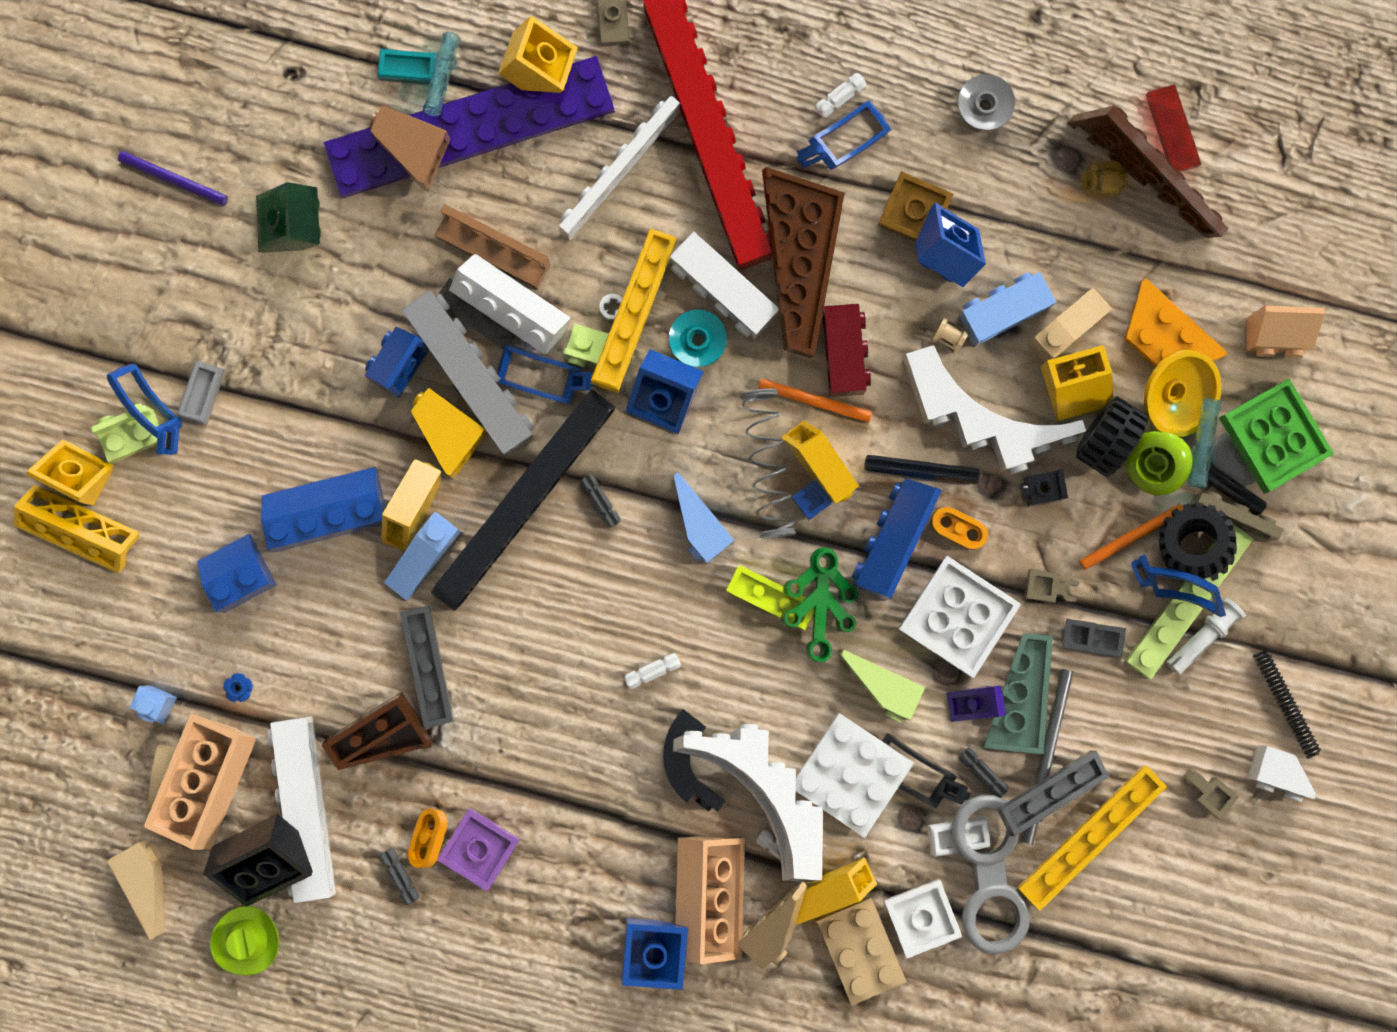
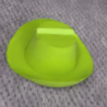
(1159, 463)
(245, 941)

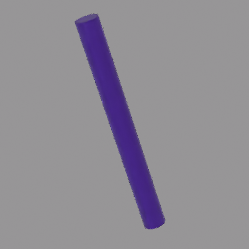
(172, 178)

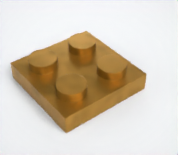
(910, 205)

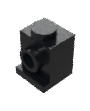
(1056, 488)

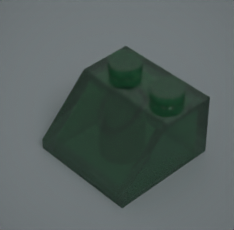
(288, 218)

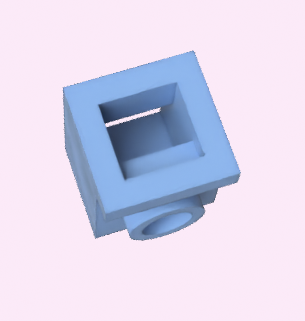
(152, 704)

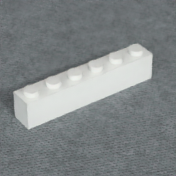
(303, 802)

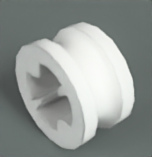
(606, 301)

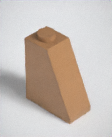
(411, 143)

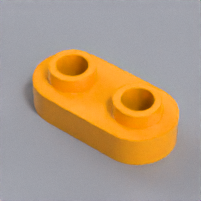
(959, 526)
(427, 838)

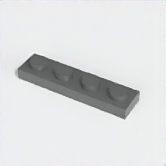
(427, 666)
(1053, 793)

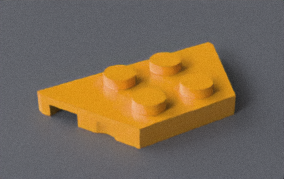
(1162, 328)

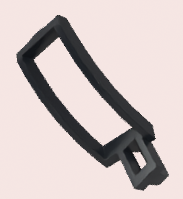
(946, 784)

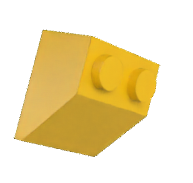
(537, 58)

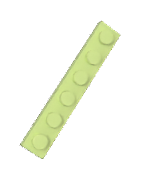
(1176, 619)

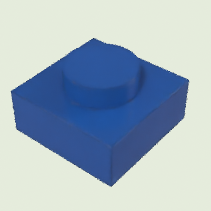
(811, 500)

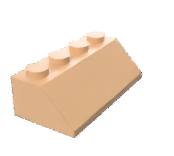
(200, 783)
(711, 897)

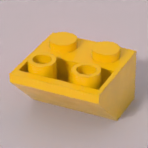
(1078, 382)

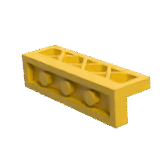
(69, 532)

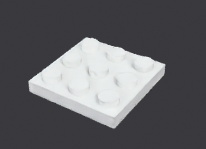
(959, 617)
(852, 775)

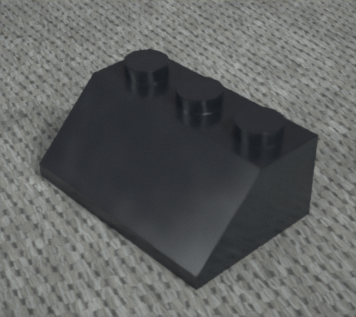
(259, 861)

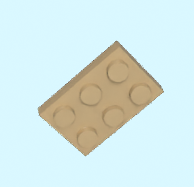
(861, 950)

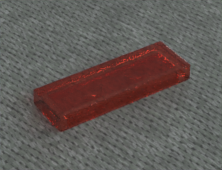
(1173, 128)

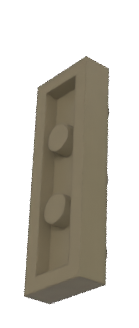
(1260, 526)

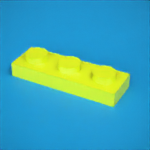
(765, 595)

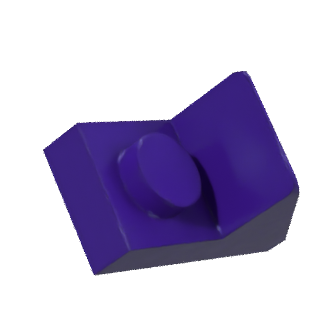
(976, 703)

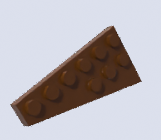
(1146, 164)
(803, 240)

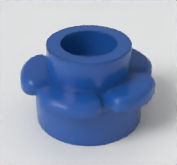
(245, 688)

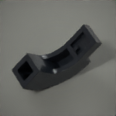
(679, 769)

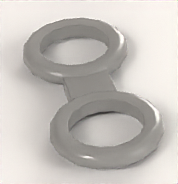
(989, 879)

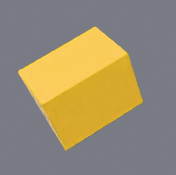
(72, 472)

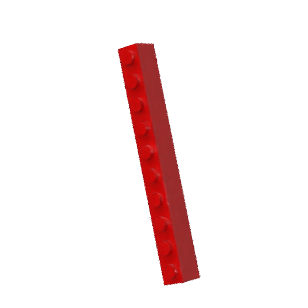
(708, 131)

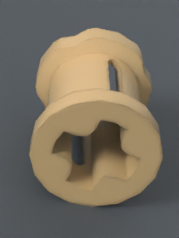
(950, 336)

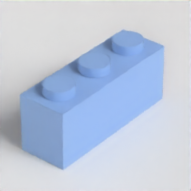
(1006, 307)

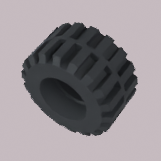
(1112, 436)
(1198, 520)

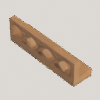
(493, 246)

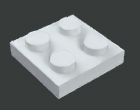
(922, 918)

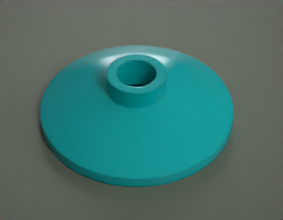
(694, 324)

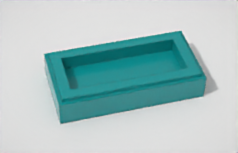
(405, 66)

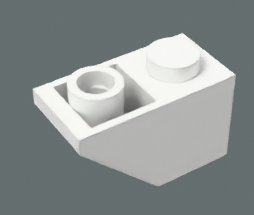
(1280, 770)

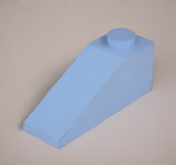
(702, 528)
(422, 555)

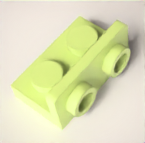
(584, 346)
(123, 435)

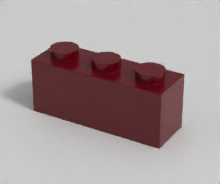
(845, 350)

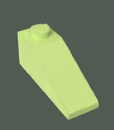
(888, 689)

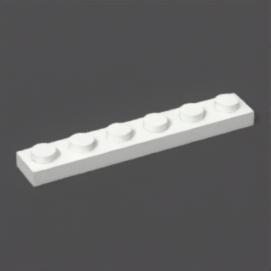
(611, 176)

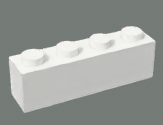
(724, 286)
(509, 303)

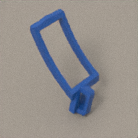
(819, 148)
(572, 384)
(171, 426)
(1150, 572)

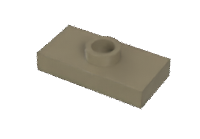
(613, 22)

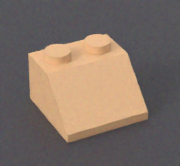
(1283, 330)

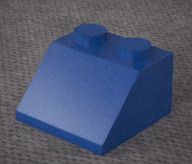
(950, 246)
(396, 361)
(663, 391)
(234, 574)
(654, 954)

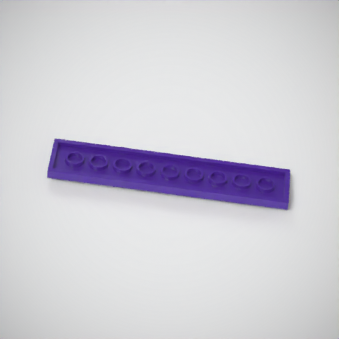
(477, 126)

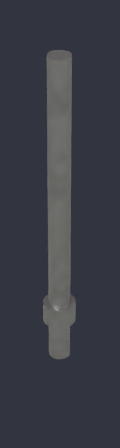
(1051, 740)

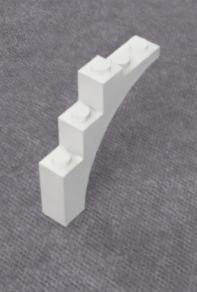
(1011, 440)
(794, 823)

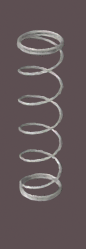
(757, 395)

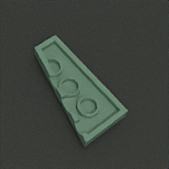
(1024, 699)

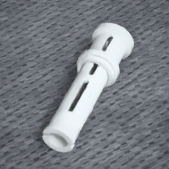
(1213, 628)

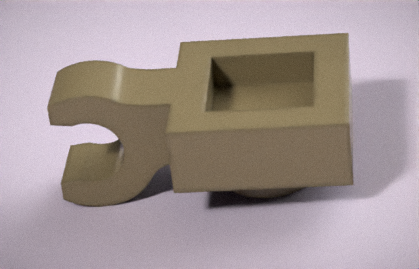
(1212, 795)

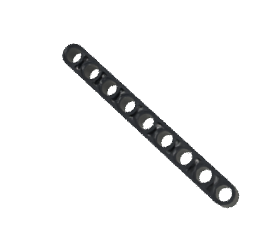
(523, 500)

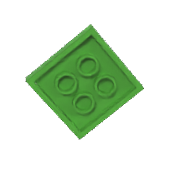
(1276, 436)

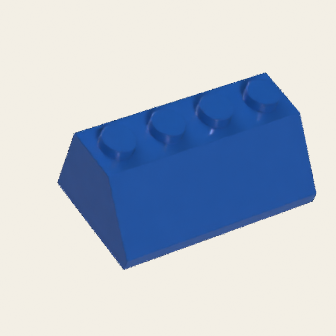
(322, 510)
(896, 538)

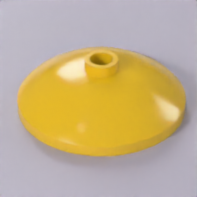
(1191, 379)

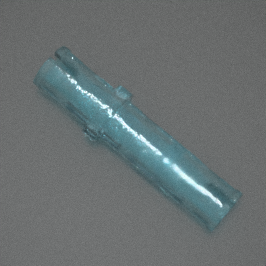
(444, 64)
(1204, 443)

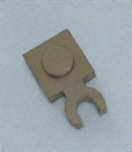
(1046, 586)

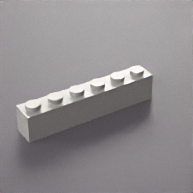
(468, 373)

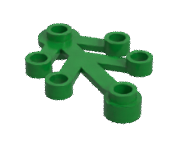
(821, 600)

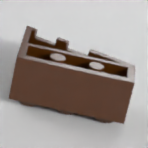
(380, 733)

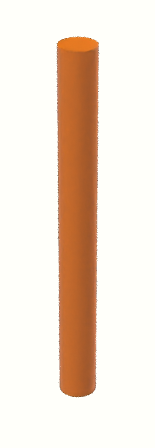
(817, 401)
(1127, 539)

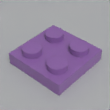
(478, 849)

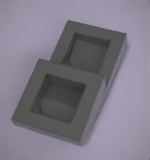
(1094, 638)

